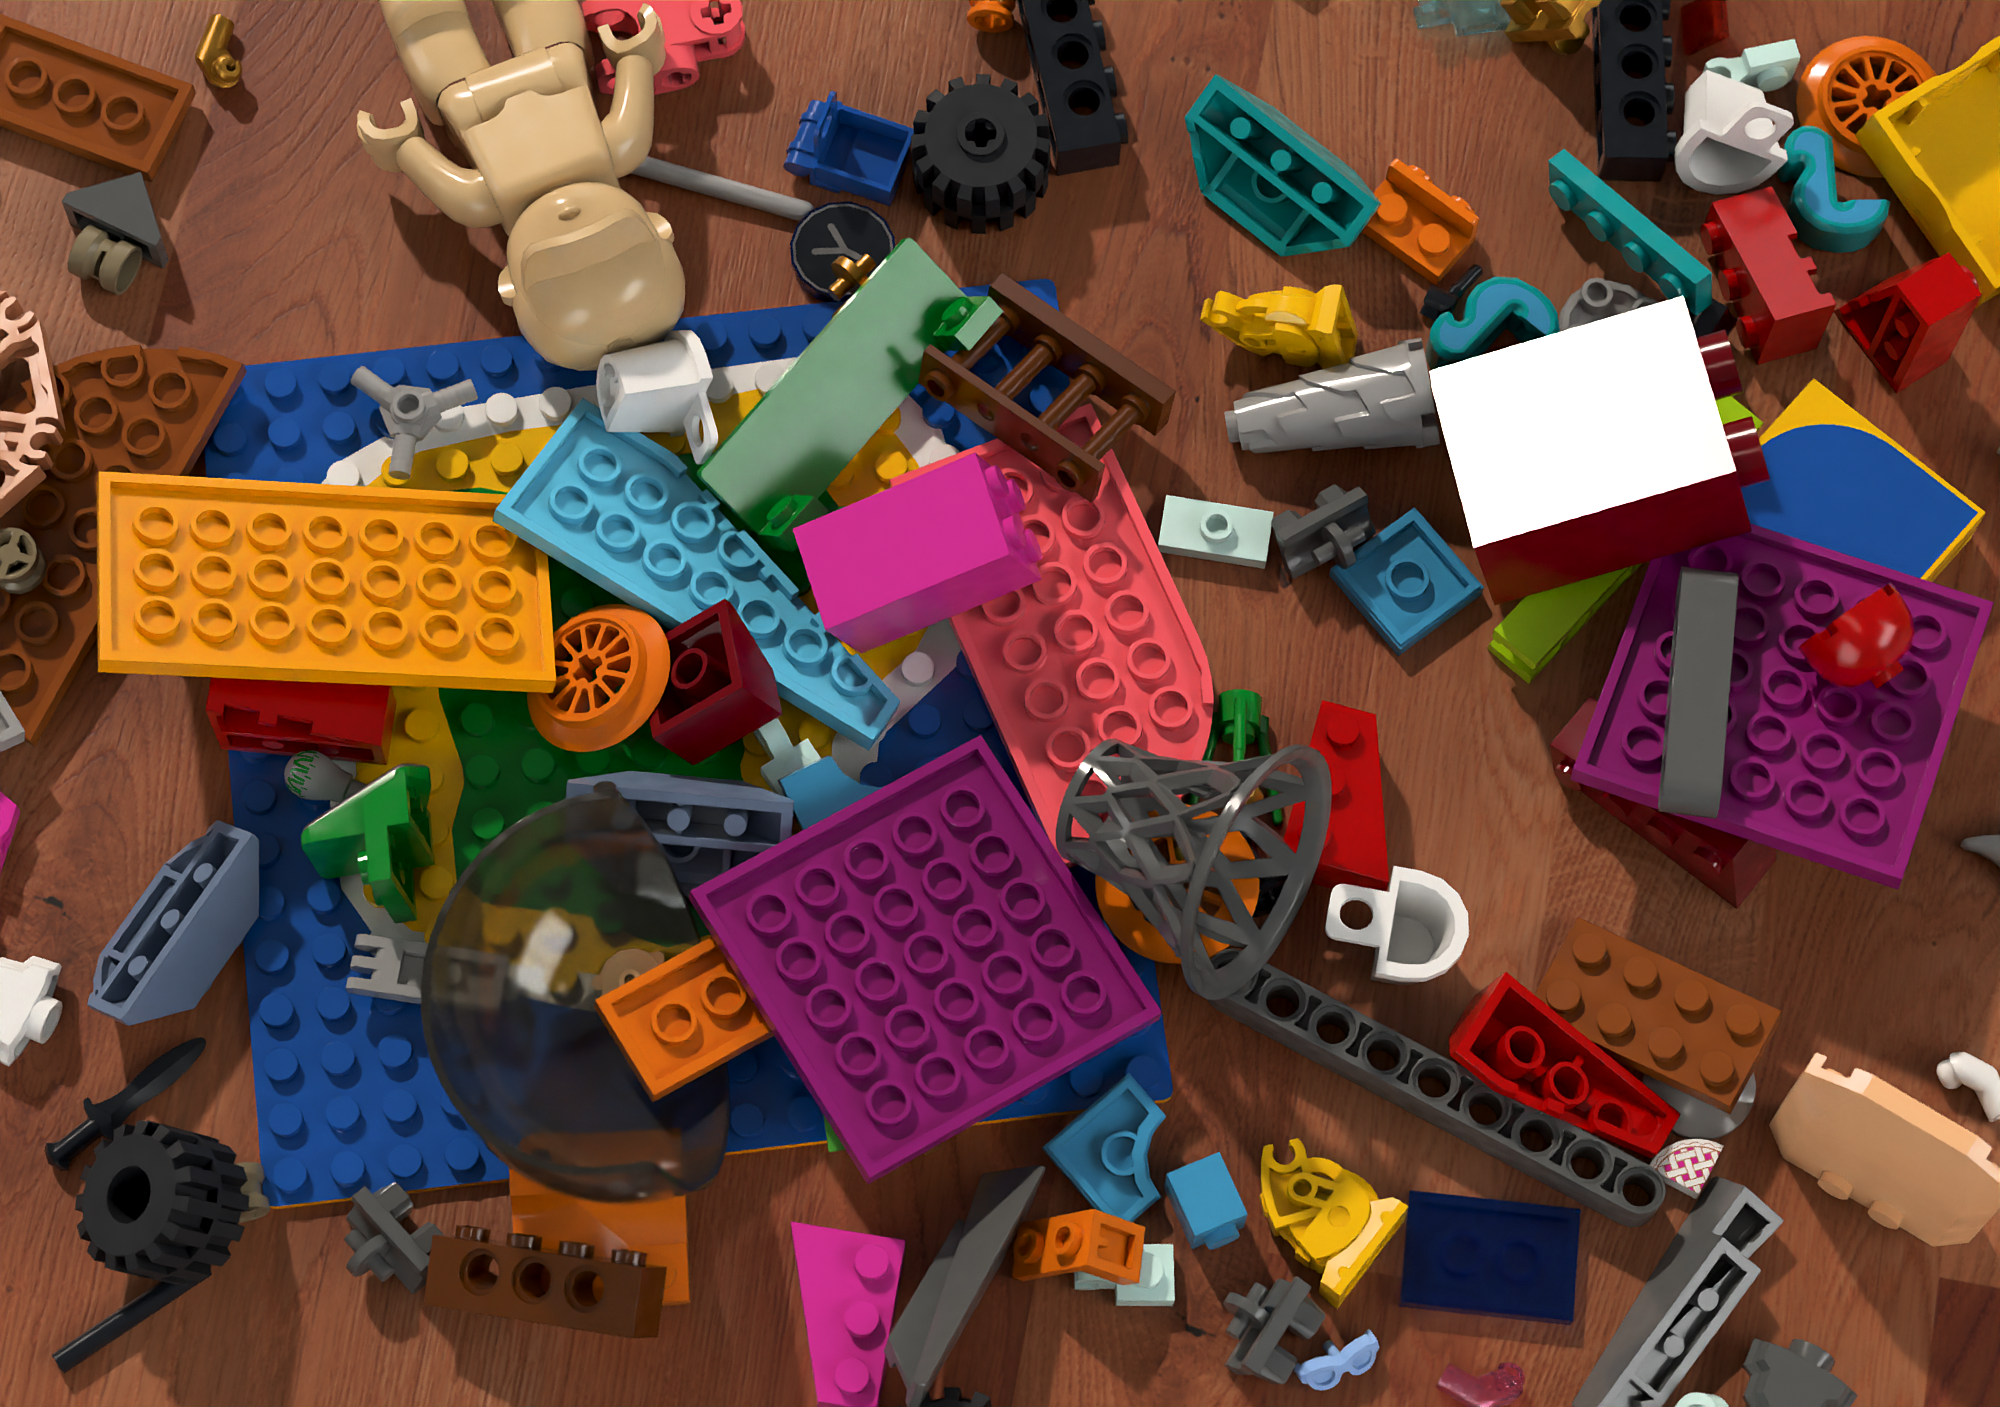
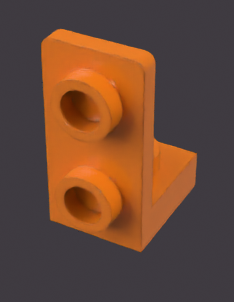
(1079, 1242)

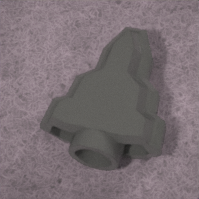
(1793, 1377)

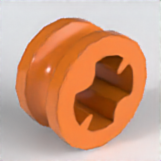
(991, 15)

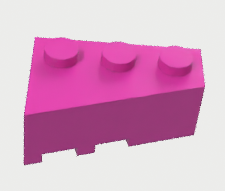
(848, 1309)

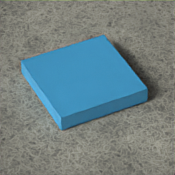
(1407, 581)

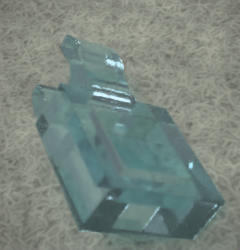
(1466, 15)

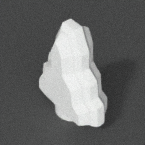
(27, 1004)

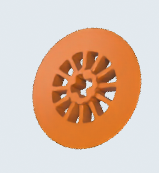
(1837, 60)
(624, 641)
(1141, 936)

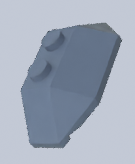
(701, 820)
(181, 929)

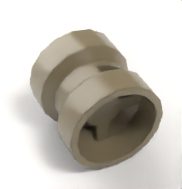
(104, 259)

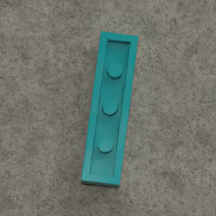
(1629, 231)

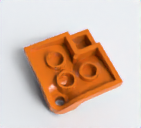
(648, 1228)

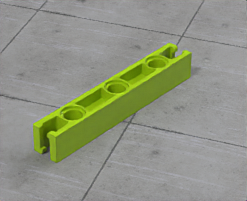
(1550, 619)

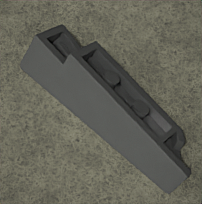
(959, 1278)
(1683, 1299)

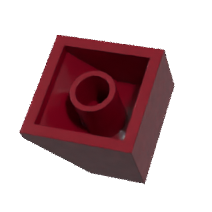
(715, 686)

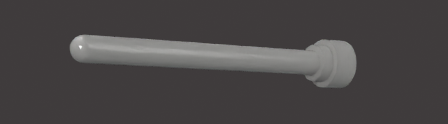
(723, 188)

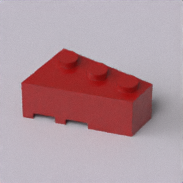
(1765, 277)
(1913, 318)
(298, 716)
(1356, 829)

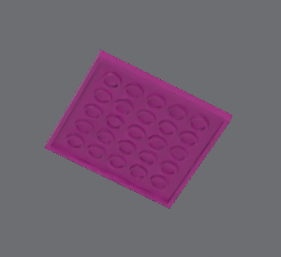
(1804, 760)
(924, 958)

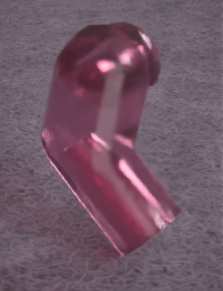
(1488, 1390)

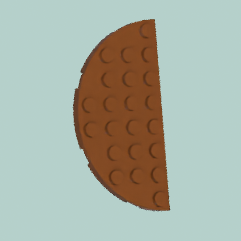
(122, 415)

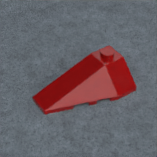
(1548, 1064)

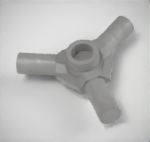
(410, 412)

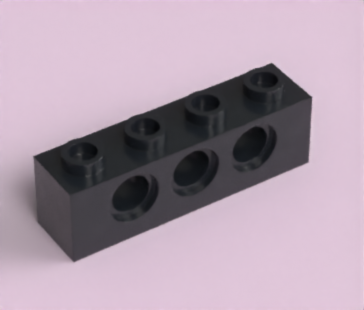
(1076, 140)
(1624, 149)

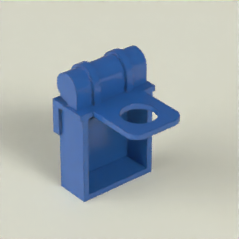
(850, 150)

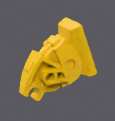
(1288, 322)
(1330, 1224)

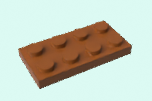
(88, 99)
(1658, 1014)

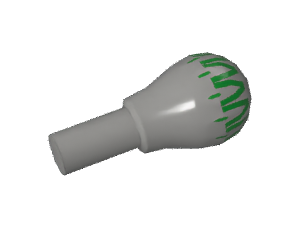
(317, 777)

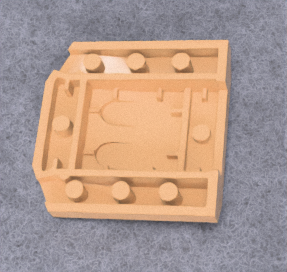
(1888, 1154)

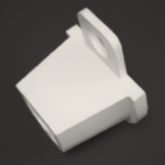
(1729, 136)
(660, 391)
(1414, 926)

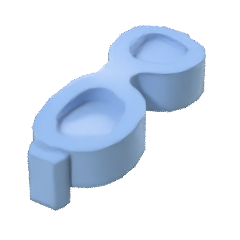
(1326, 1371)

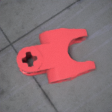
(687, 32)

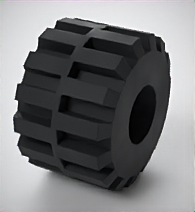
(984, 149)
(162, 1203)

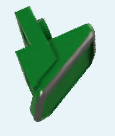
(380, 836)

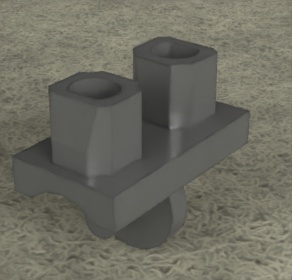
(1325, 533)
(383, 1243)
(1261, 1322)

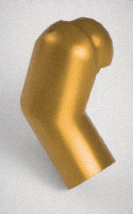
(213, 56)

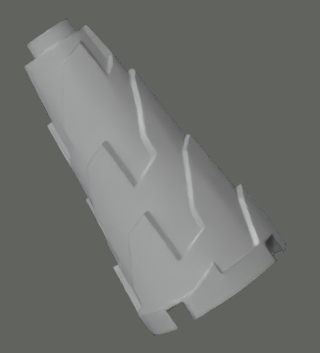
(1368, 402)

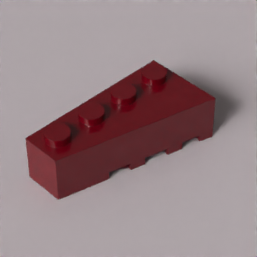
(1714, 857)

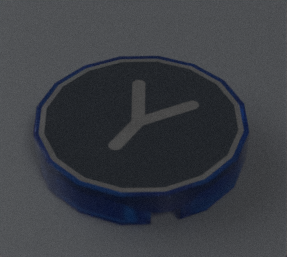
(834, 232)

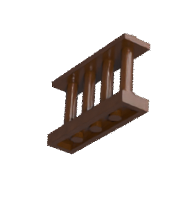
(1073, 351)

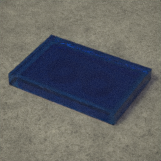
(1490, 1257)

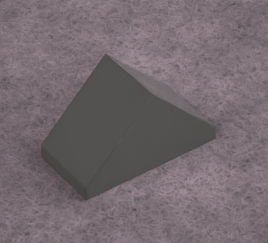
(123, 211)

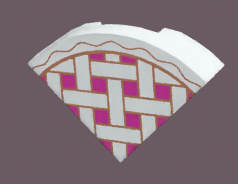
(1687, 1164)

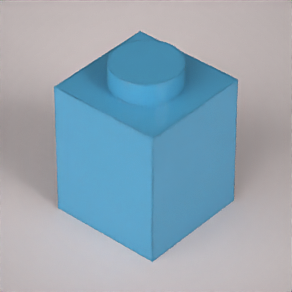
(1206, 1202)

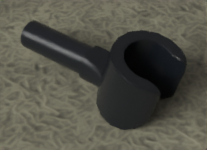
(1440, 301)

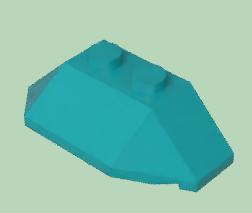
(1274, 174)

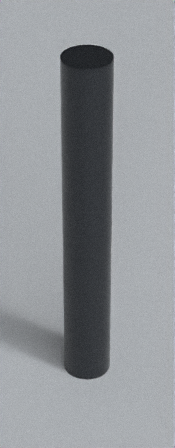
(119, 1323)

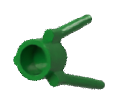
(1239, 723)

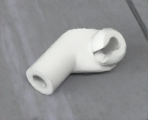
(1975, 1074)

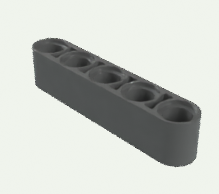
(1698, 693)

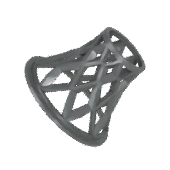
(1152, 784)

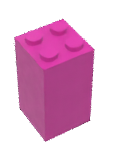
(918, 553)

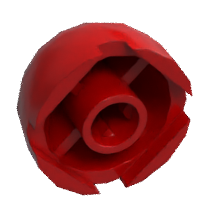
(1863, 641)

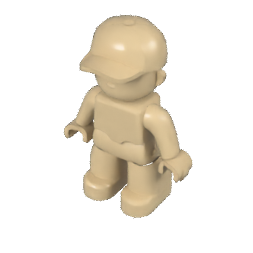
(581, 252)

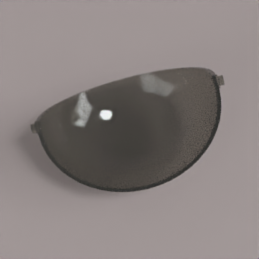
(517, 1016)

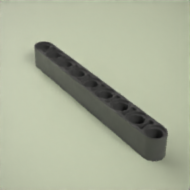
(1450, 1111)

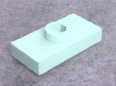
(1215, 531)

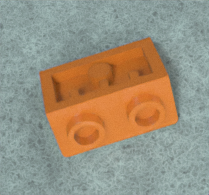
(1421, 222)

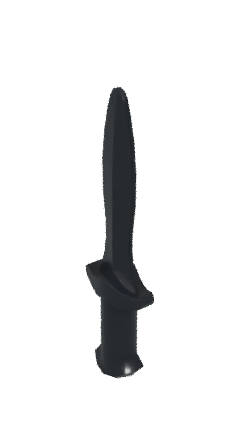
(111, 1113)

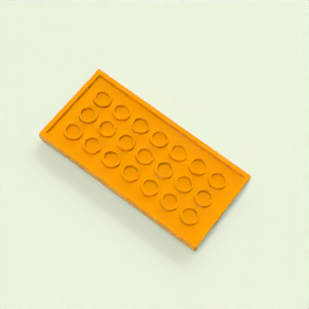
(318, 585)

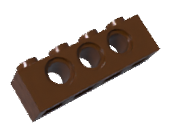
(461, 1282)

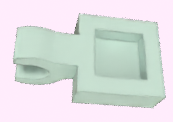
(1761, 67)
(783, 755)
(1155, 1281)

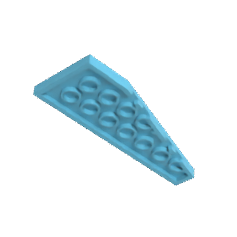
(651, 537)

